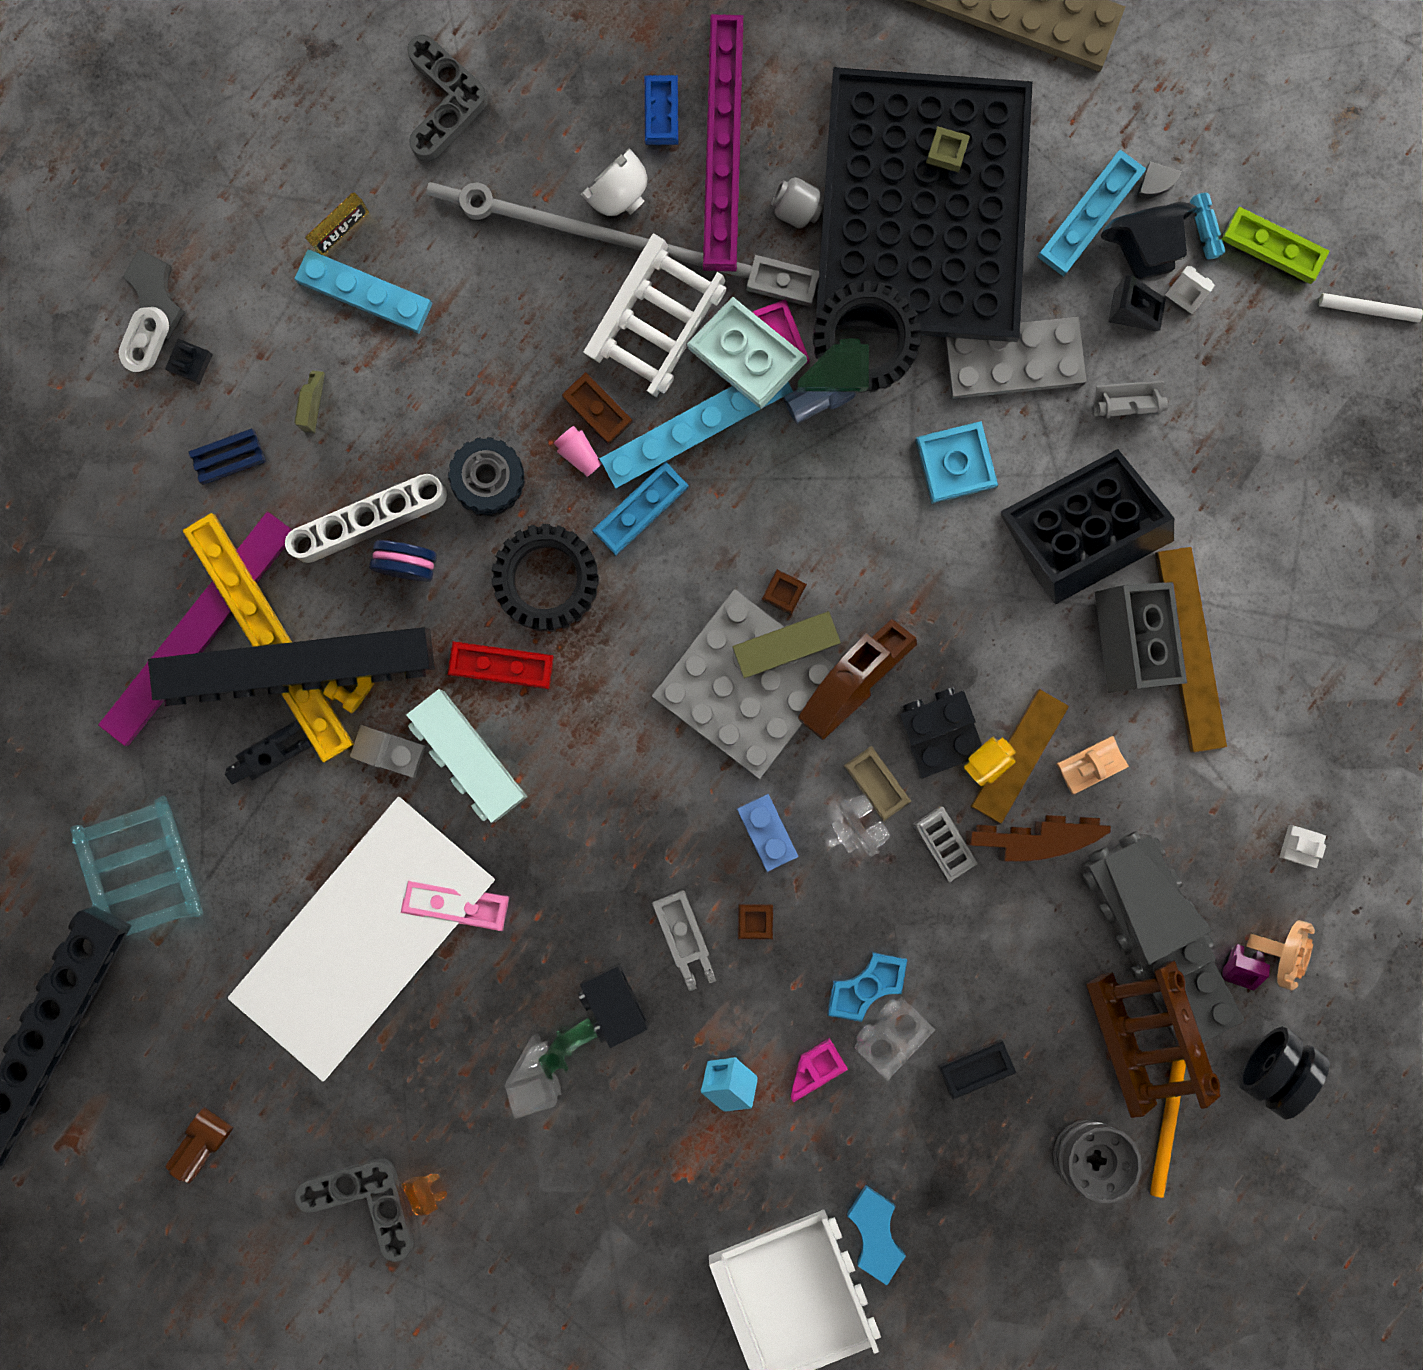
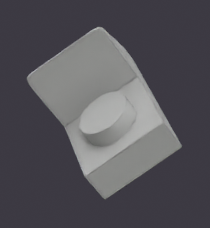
(387, 751)

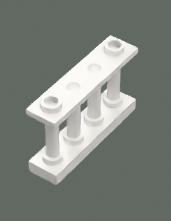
(639, 287)

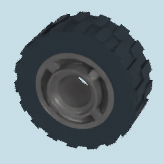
(481, 456)

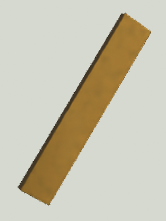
(1200, 692)

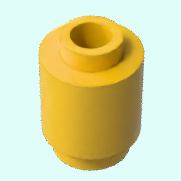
(990, 761)

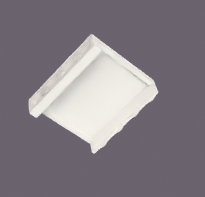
(794, 1297)

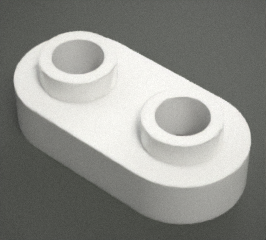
(143, 336)

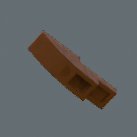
(853, 676)
(1049, 839)

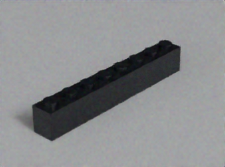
(291, 664)

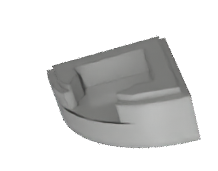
(1157, 180)

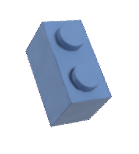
(767, 832)

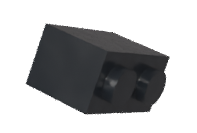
(613, 1006)

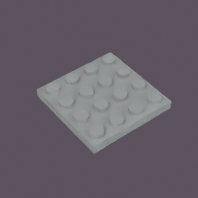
(740, 716)

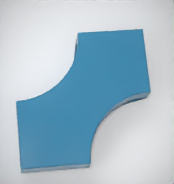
(853, 996)
(879, 1252)

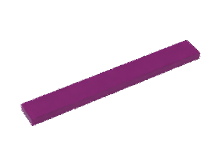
(723, 143)
(194, 630)

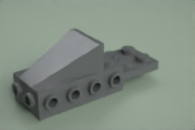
(1160, 926)

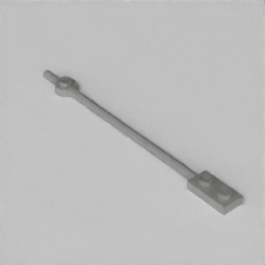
(765, 275)

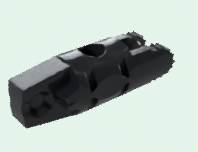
(254, 764)

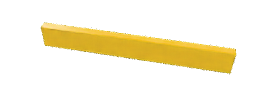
(264, 628)

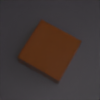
(783, 592)
(755, 921)

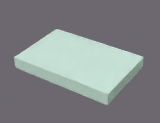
(747, 352)

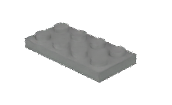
(1043, 358)

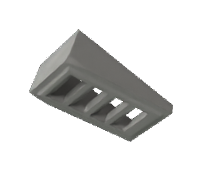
(930, 819)

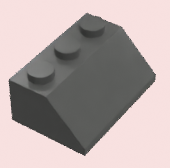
(1140, 636)

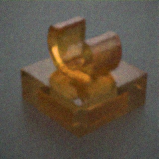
(420, 1195)

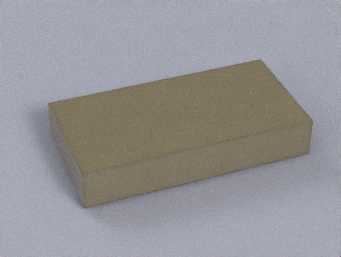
(877, 783)

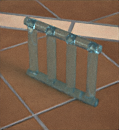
(170, 842)

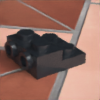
(940, 732)

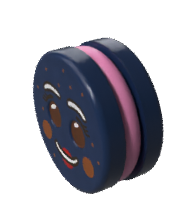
(403, 560)

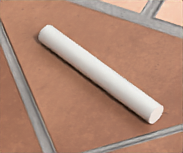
(1370, 307)

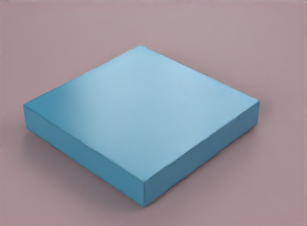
(956, 462)

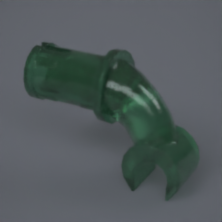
(564, 1045)

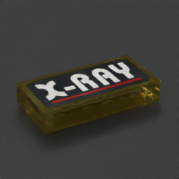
(337, 224)

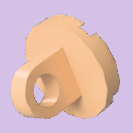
(1293, 954)

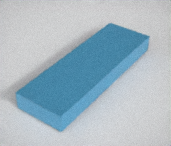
(640, 508)

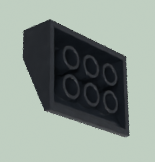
(1089, 525)

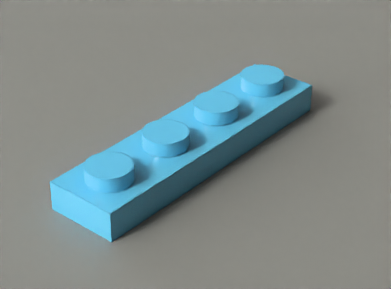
(1091, 213)
(363, 291)

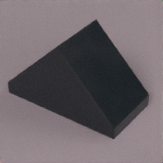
(1137, 305)

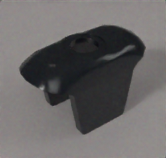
(1151, 238)

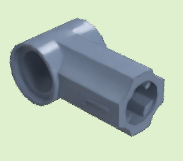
(807, 404)

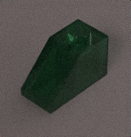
(839, 369)

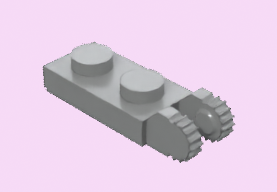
(683, 936)

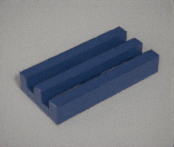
(200, 465)

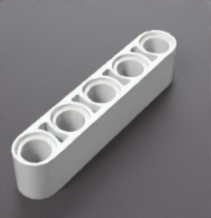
(350, 518)

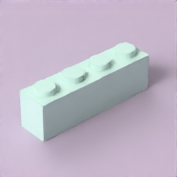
(466, 756)

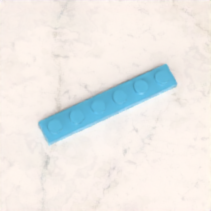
(680, 434)

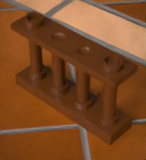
(1131, 1061)

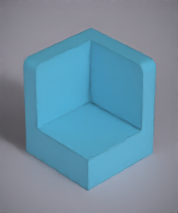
(729, 1084)

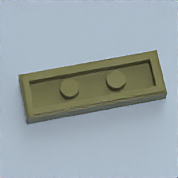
(786, 644)

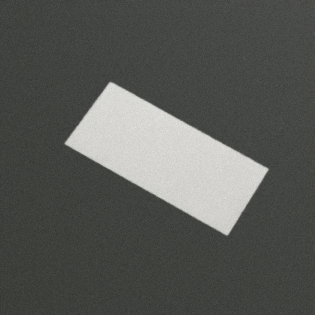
(353, 944)

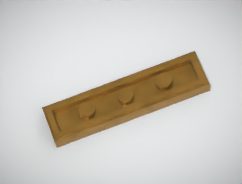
(1029, 742)

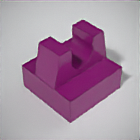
(1245, 970)

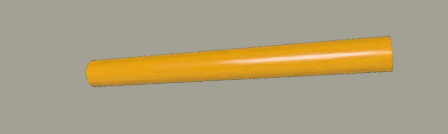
(1167, 1134)

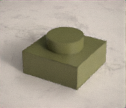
(948, 149)

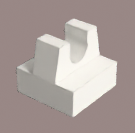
(1190, 289)
(1303, 846)

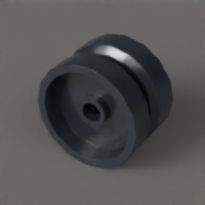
(1284, 1073)

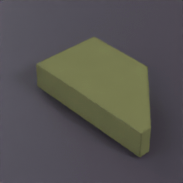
(309, 402)

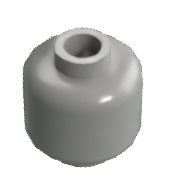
(797, 202)

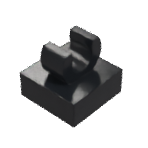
(188, 361)

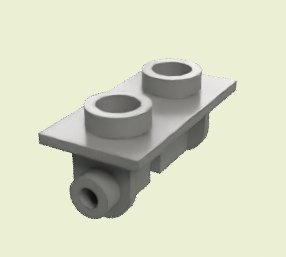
(1130, 399)

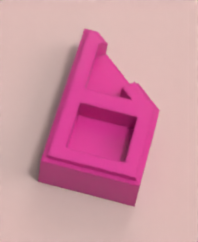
(816, 1069)

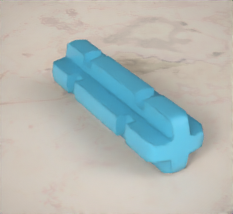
(1207, 226)

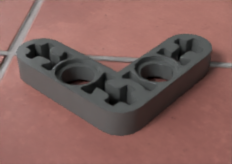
(453, 103)
(374, 1193)

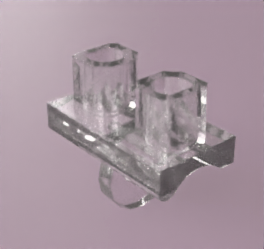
(851, 812)

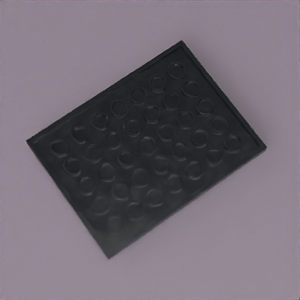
(922, 228)

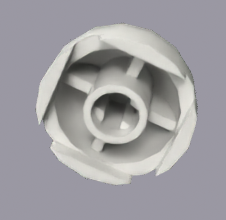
(618, 186)

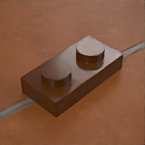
(597, 408)

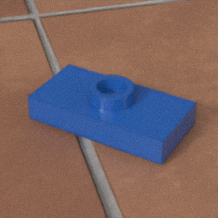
(661, 109)

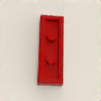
(500, 665)

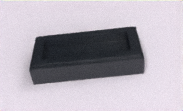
(977, 1069)

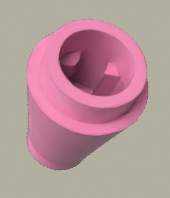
(578, 451)

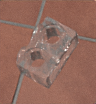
(901, 1044)

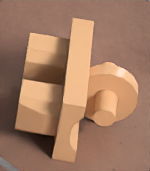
(1092, 765)

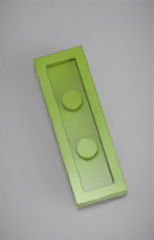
(1275, 245)

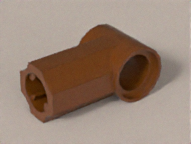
(203, 1138)

